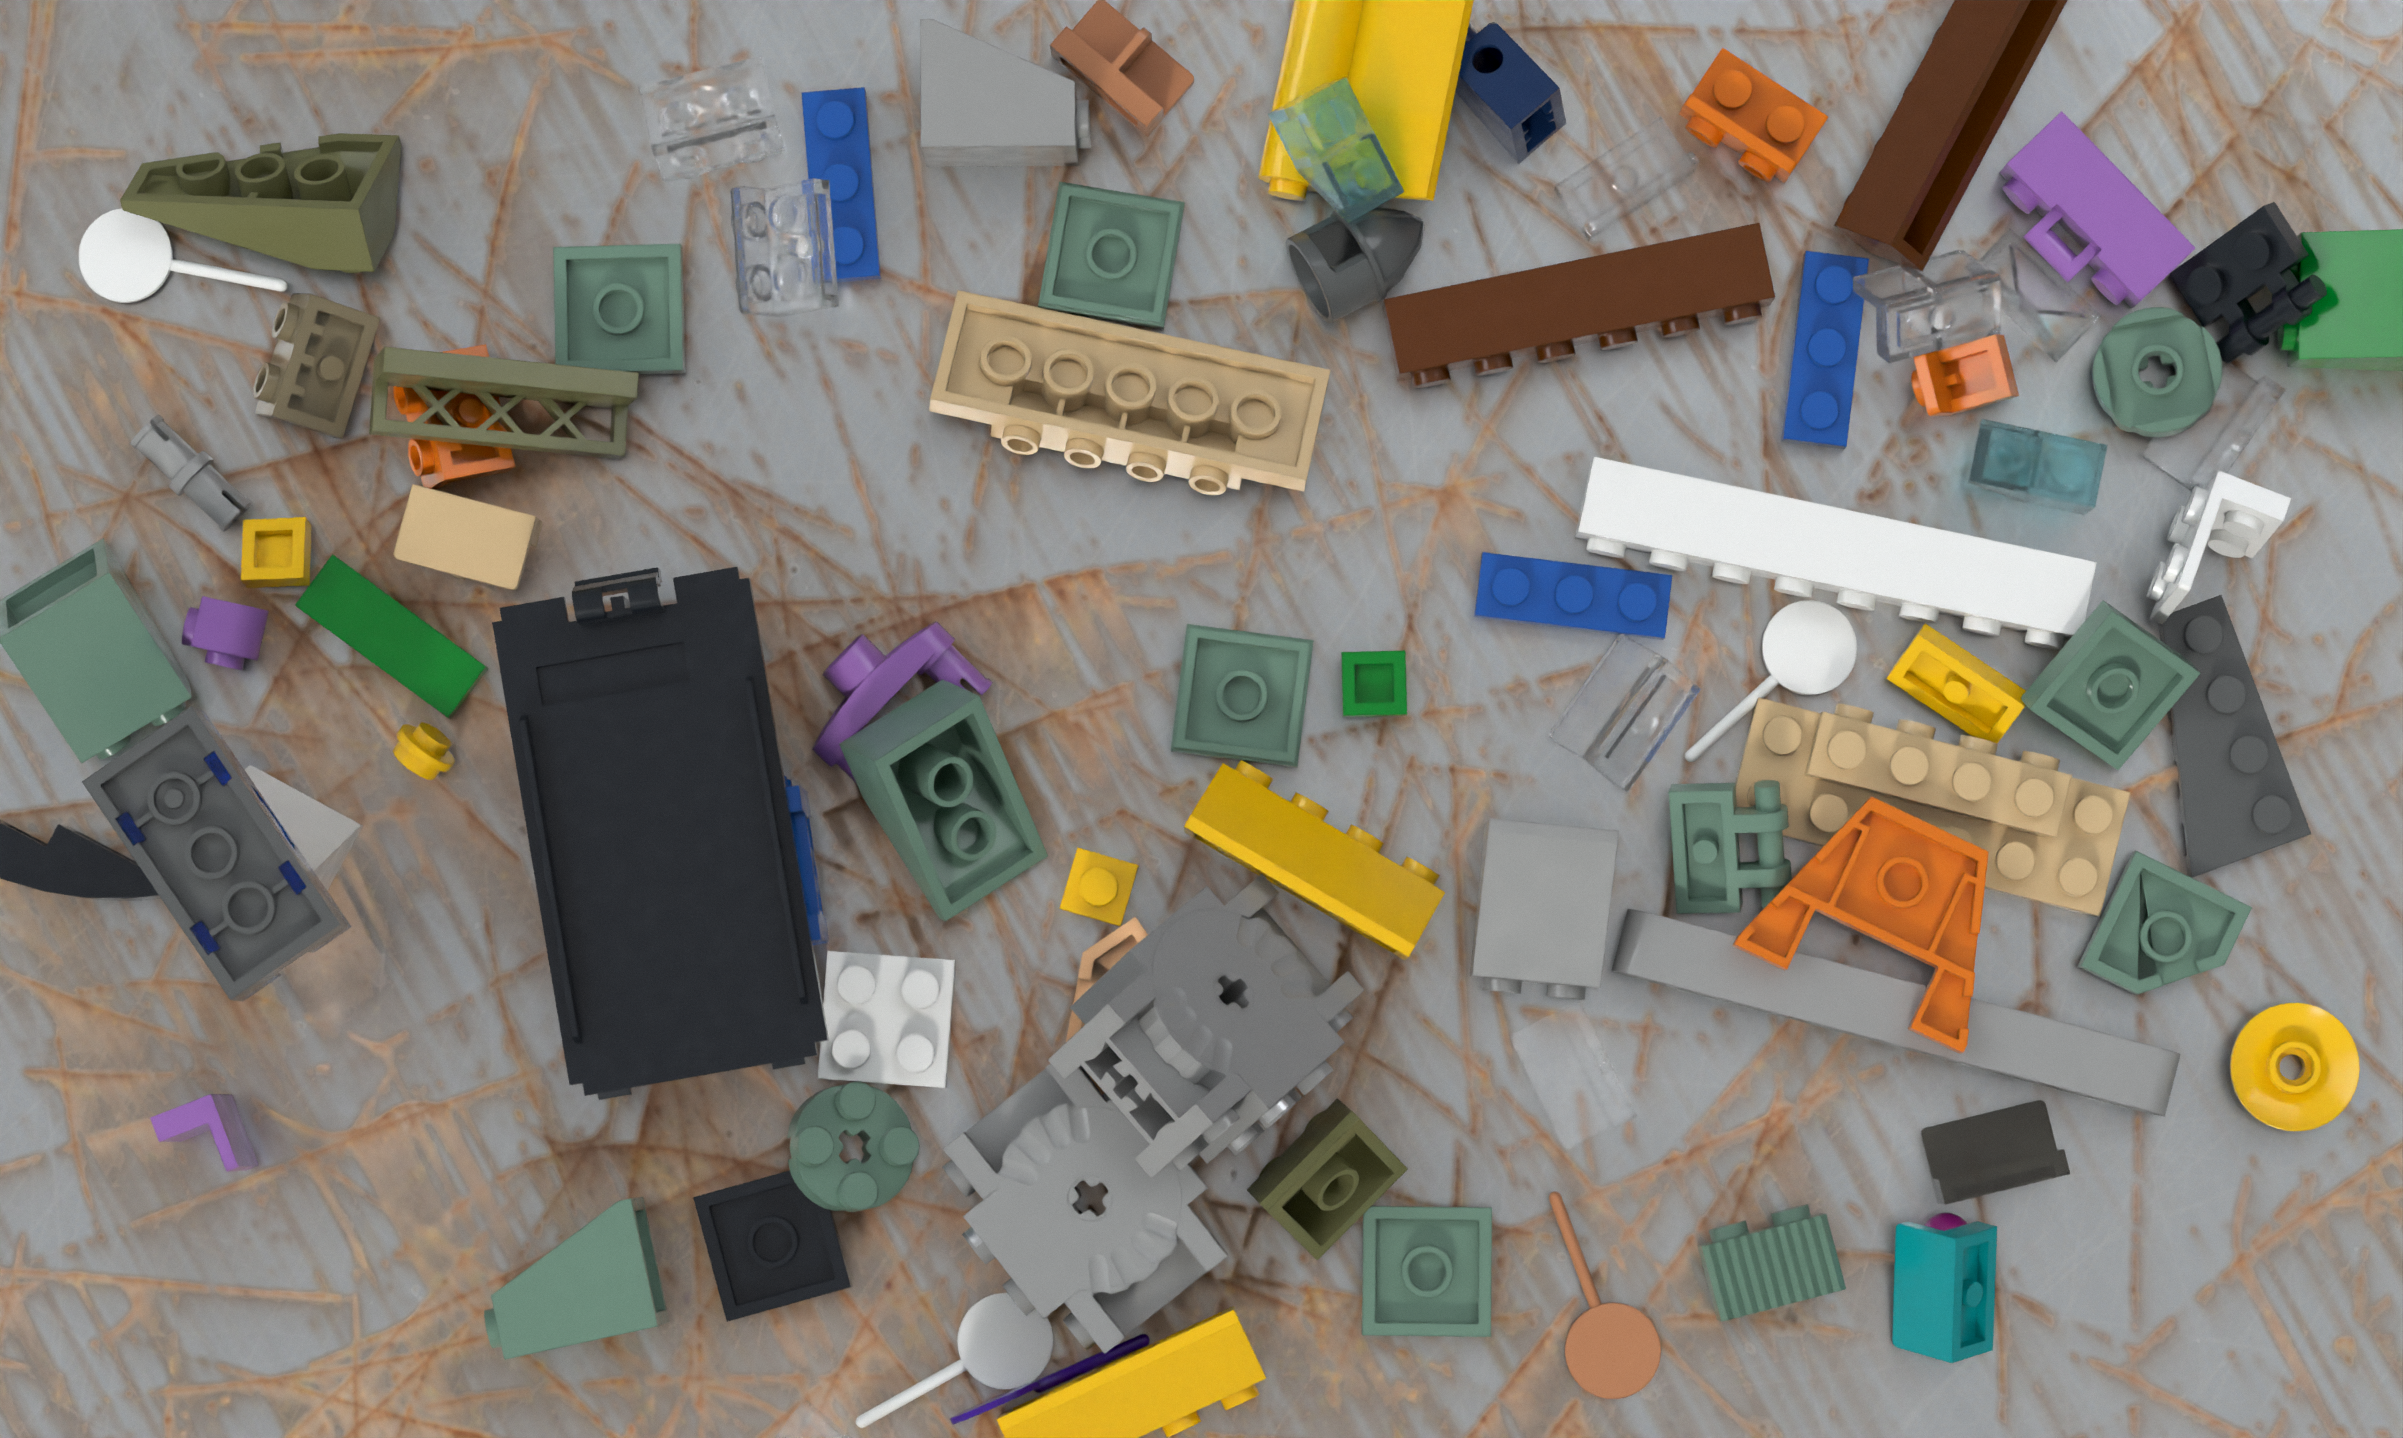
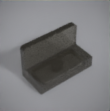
(1992, 1152)

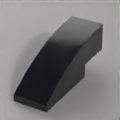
(71, 866)

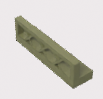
(505, 379)

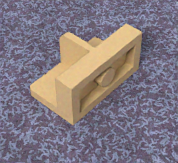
(466, 537)

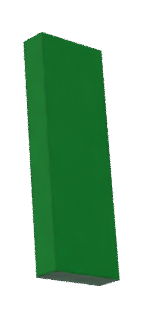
(391, 636)

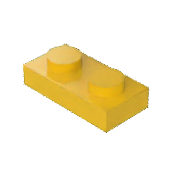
(1957, 685)

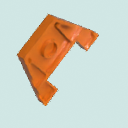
(1899, 887)

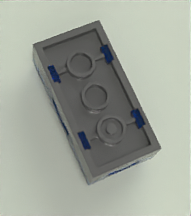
(216, 853)

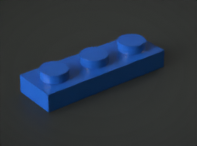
(841, 152)
(1824, 351)
(1573, 596)

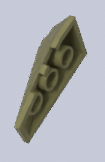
(302, 206)

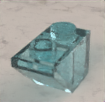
(1337, 149)
(2037, 466)

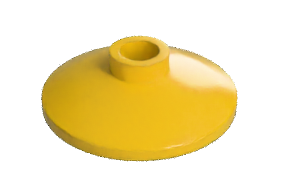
(2326, 1059)

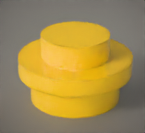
(423, 750)

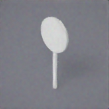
(132, 256)
(1805, 650)
(995, 1347)

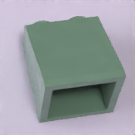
(92, 653)
(584, 1289)

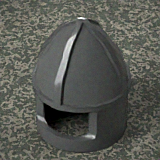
(1354, 261)

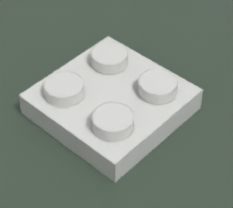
(887, 1019)

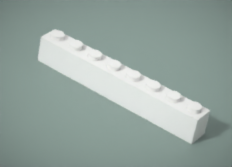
(1834, 551)

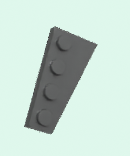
(2227, 759)

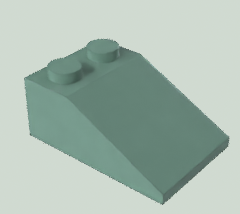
(945, 796)

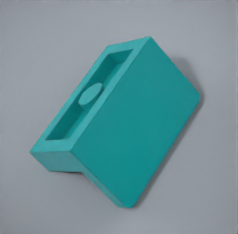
(1944, 1290)

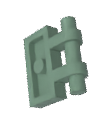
(1708, 849)

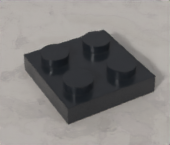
(770, 1245)

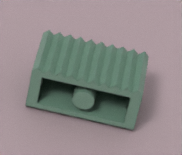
(1770, 1264)

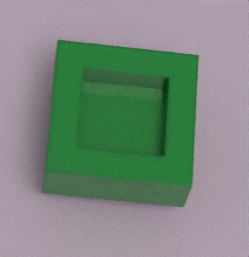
(1374, 683)

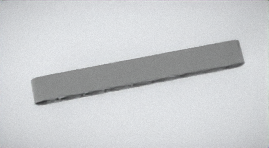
(1883, 1007)

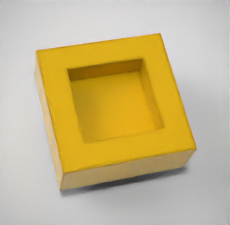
(276, 552)
(1099, 887)

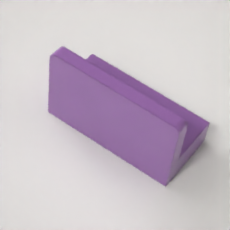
(209, 1113)

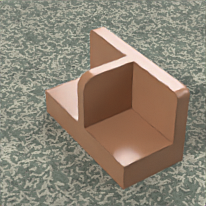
(1122, 66)

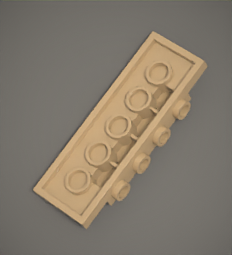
(1128, 396)
(2043, 828)

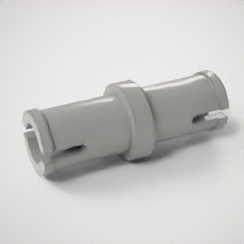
(191, 473)

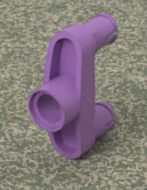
(872, 679)

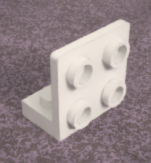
(2230, 516)

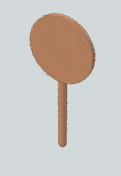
(1611, 1345)

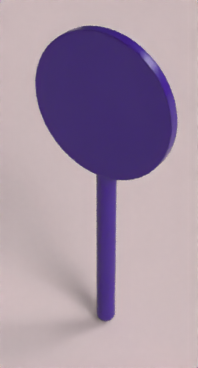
(1058, 1377)

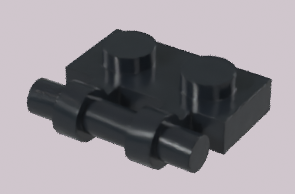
(2240, 265)

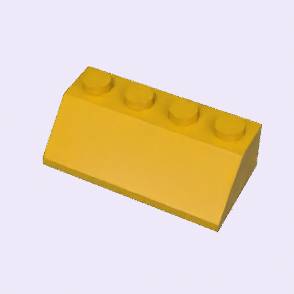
(1314, 860)
(1148, 1387)

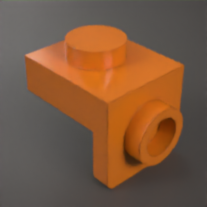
(1964, 377)

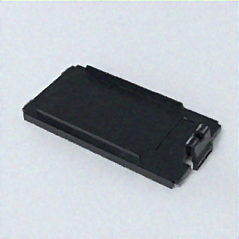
(660, 831)

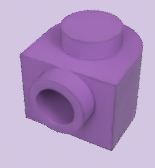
(226, 631)

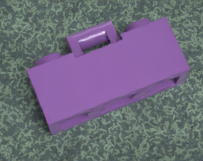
(2098, 207)

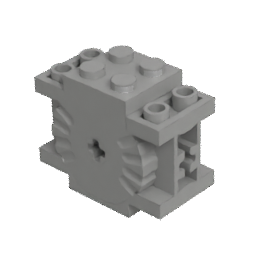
(1209, 1028)
(1104, 1266)

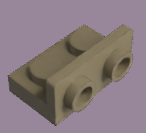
(315, 364)

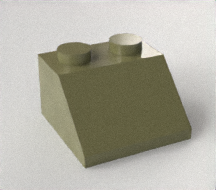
(1327, 1178)

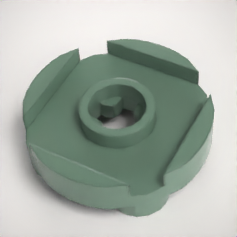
(2178, 342)
(815, 1147)

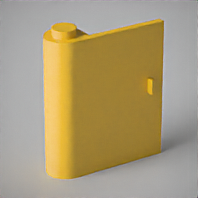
(1401, 68)

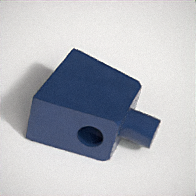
(1508, 91)

